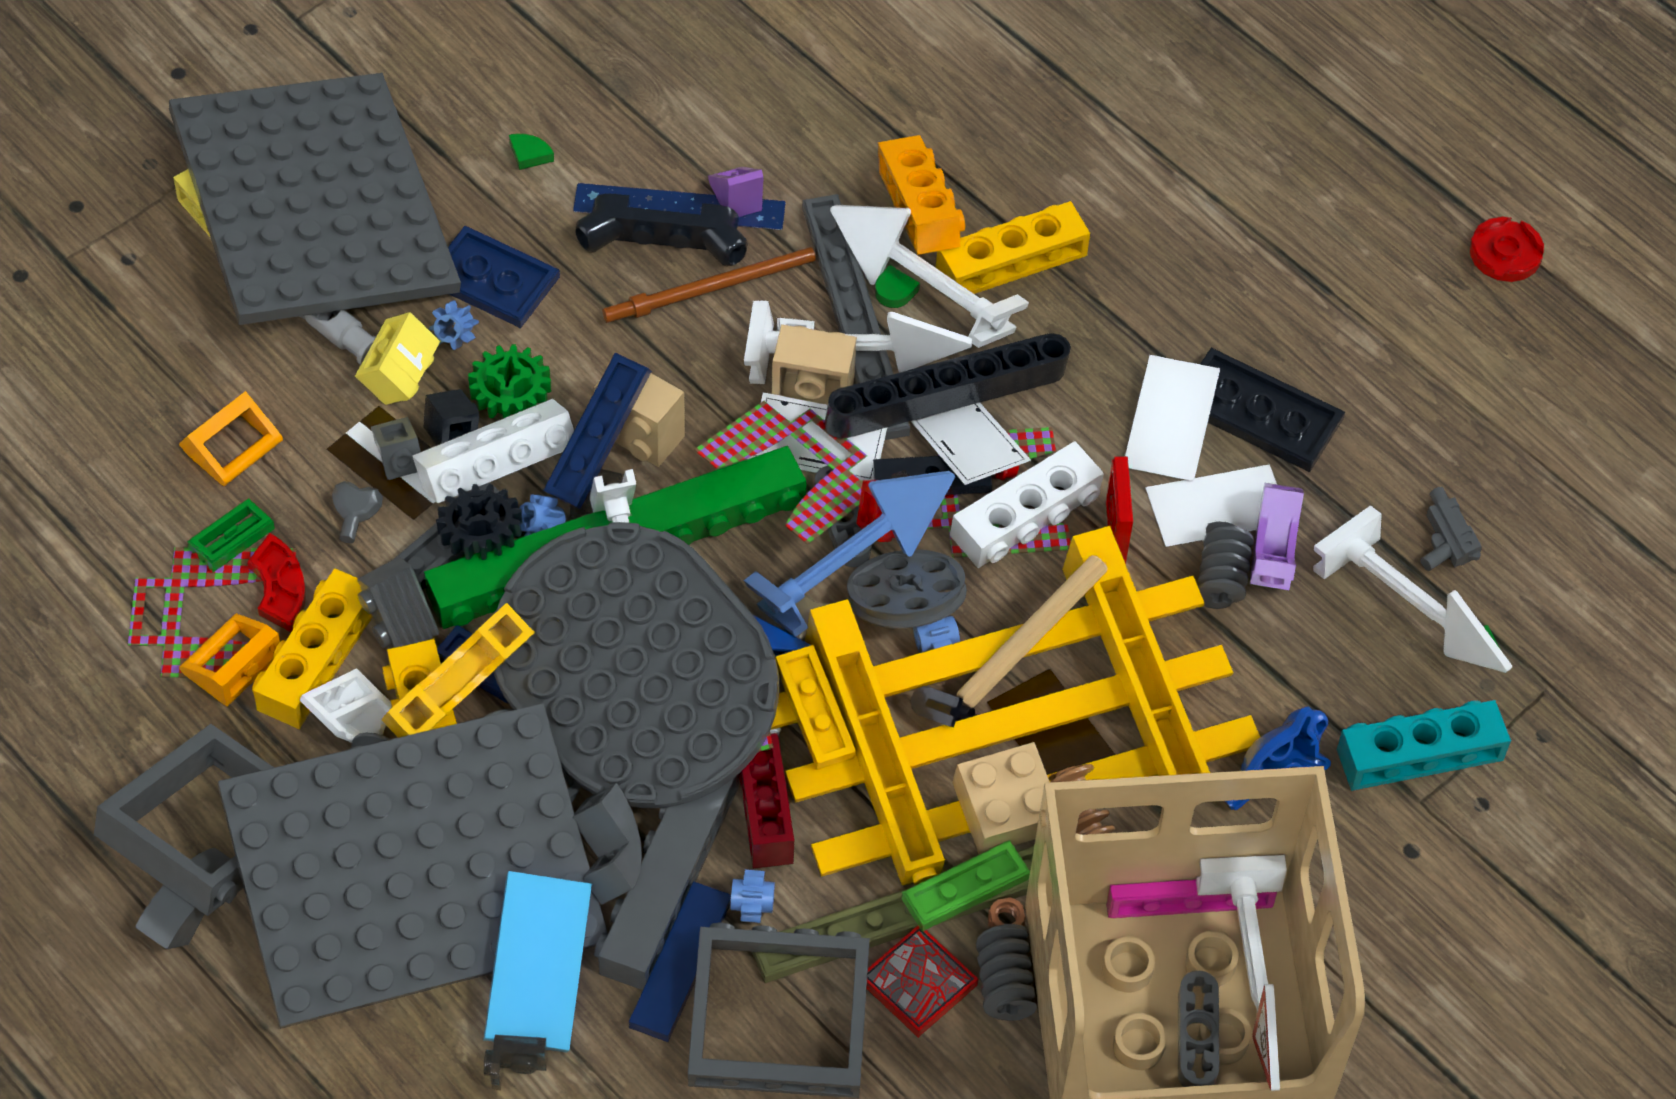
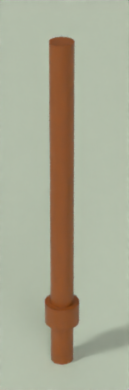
(642, 304)

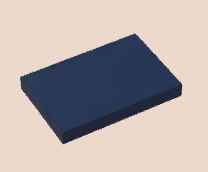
(499, 277)

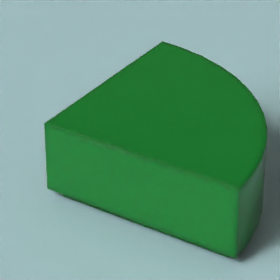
(530, 150)

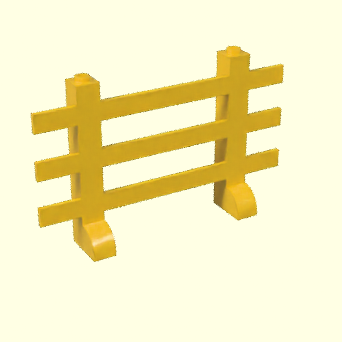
(885, 760)

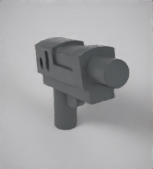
(1452, 535)

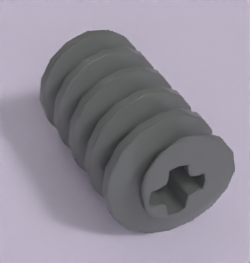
(1224, 564)
(1006, 972)

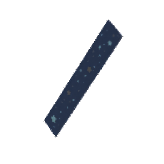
(770, 217)

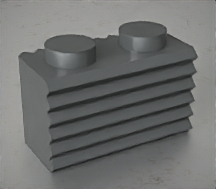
(396, 605)

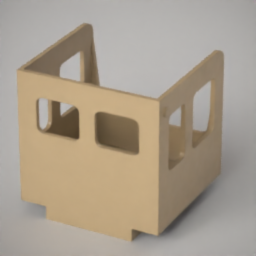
(1115, 982)

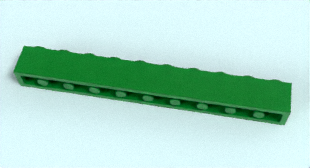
(686, 510)

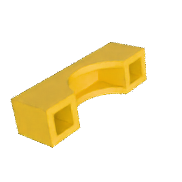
(459, 674)

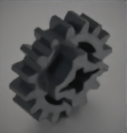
(479, 521)

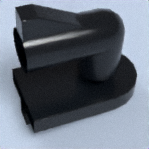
(940, 706)

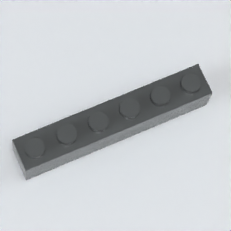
(668, 869)

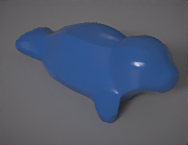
(1288, 746)

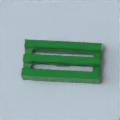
(235, 538)

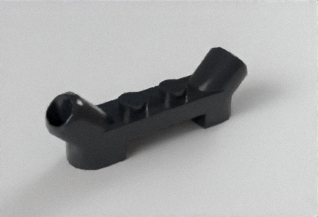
(616, 220)

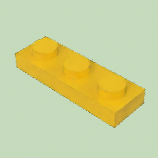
(815, 707)

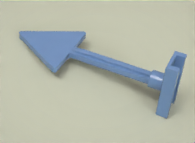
(906, 510)

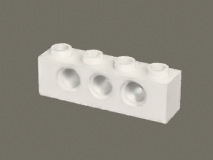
(494, 450)
(1067, 469)

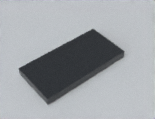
(1270, 412)

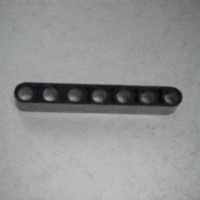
(946, 385)

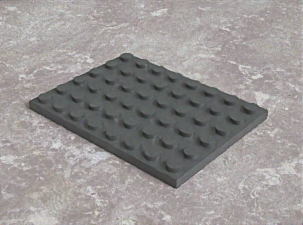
(312, 198)
(395, 858)

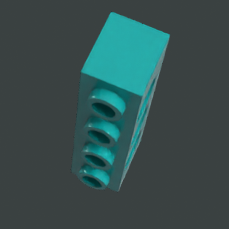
(1369, 767)

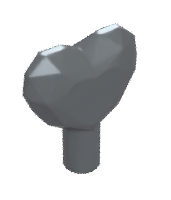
(355, 506)

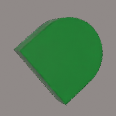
(895, 288)

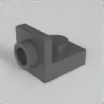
(396, 445)

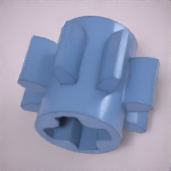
(445, 321)
(541, 514)
(936, 634)
(752, 896)

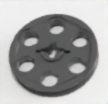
(906, 589)

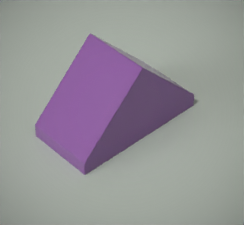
(739, 189)

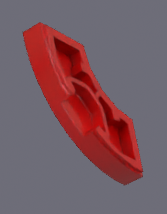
(282, 582)

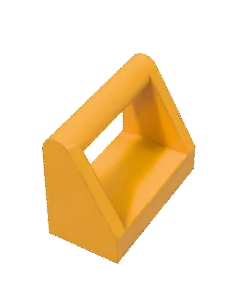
(241, 406)
(242, 668)

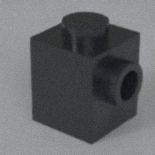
(449, 415)

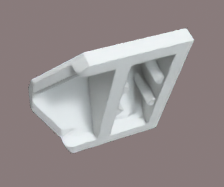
(348, 705)

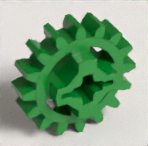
(491, 379)

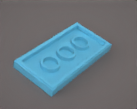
(538, 959)

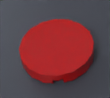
(1506, 249)

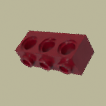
(767, 809)

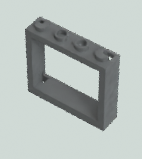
(118, 818)
(773, 1076)

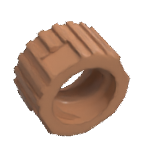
(1009, 906)

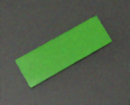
(965, 885)

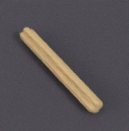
(1032, 631)

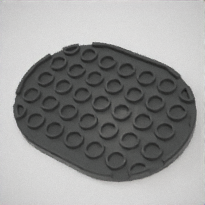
(640, 664)

